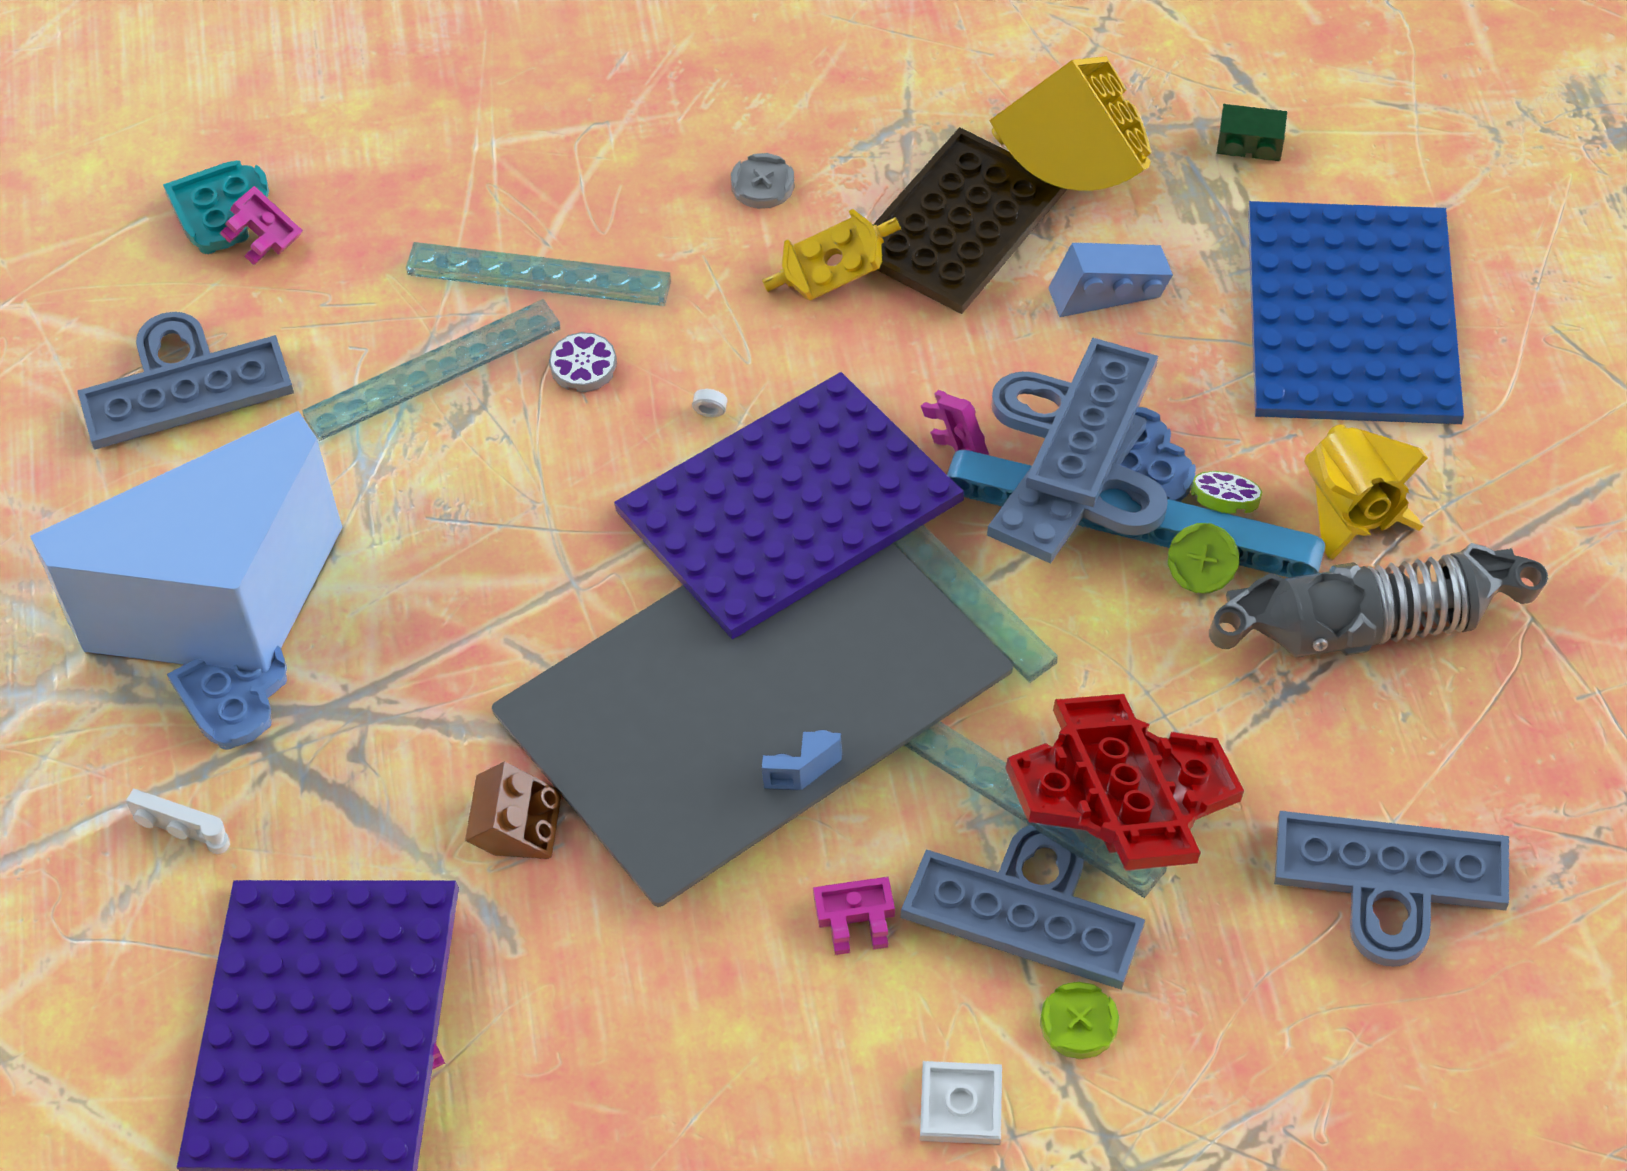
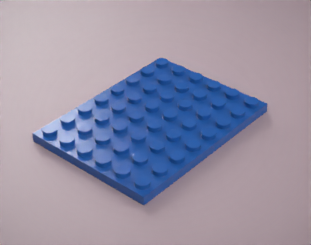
(1353, 313)

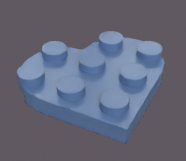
(1160, 459)
(228, 702)

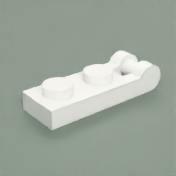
(178, 820)

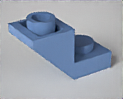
(818, 754)

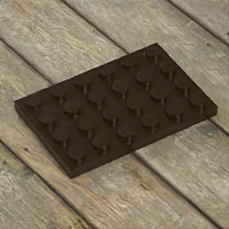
(962, 219)

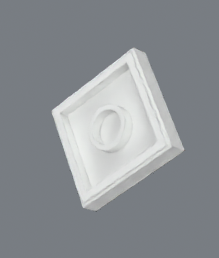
(961, 1102)

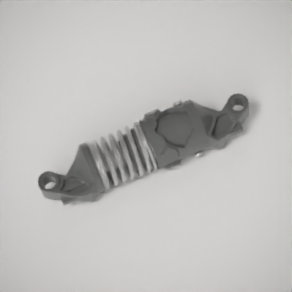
(1367, 605)

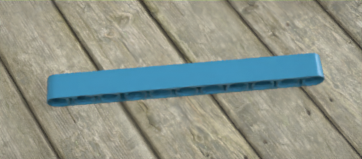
(1259, 543)

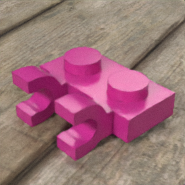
(265, 220)
(960, 420)
(853, 903)

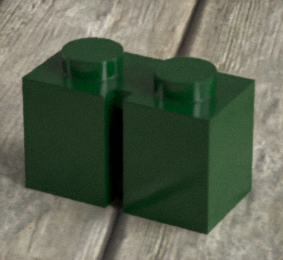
(1252, 131)

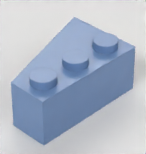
(1108, 276)

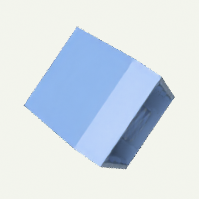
(200, 556)

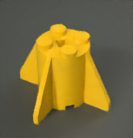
(1361, 484)

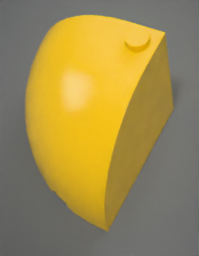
(1076, 128)

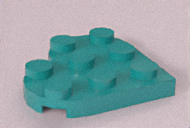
(205, 201)

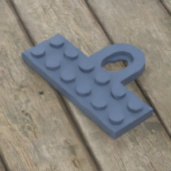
(184, 390)
(1088, 424)
(1044, 522)
(1396, 863)
(1022, 916)

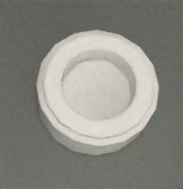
(709, 402)

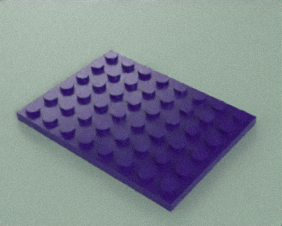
(788, 503)
(321, 1027)

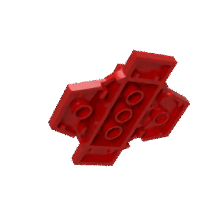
(1124, 782)

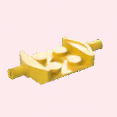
(806, 261)

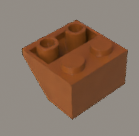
(513, 813)

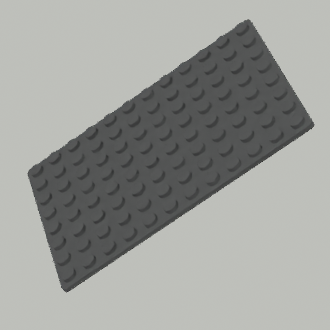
(670, 718)

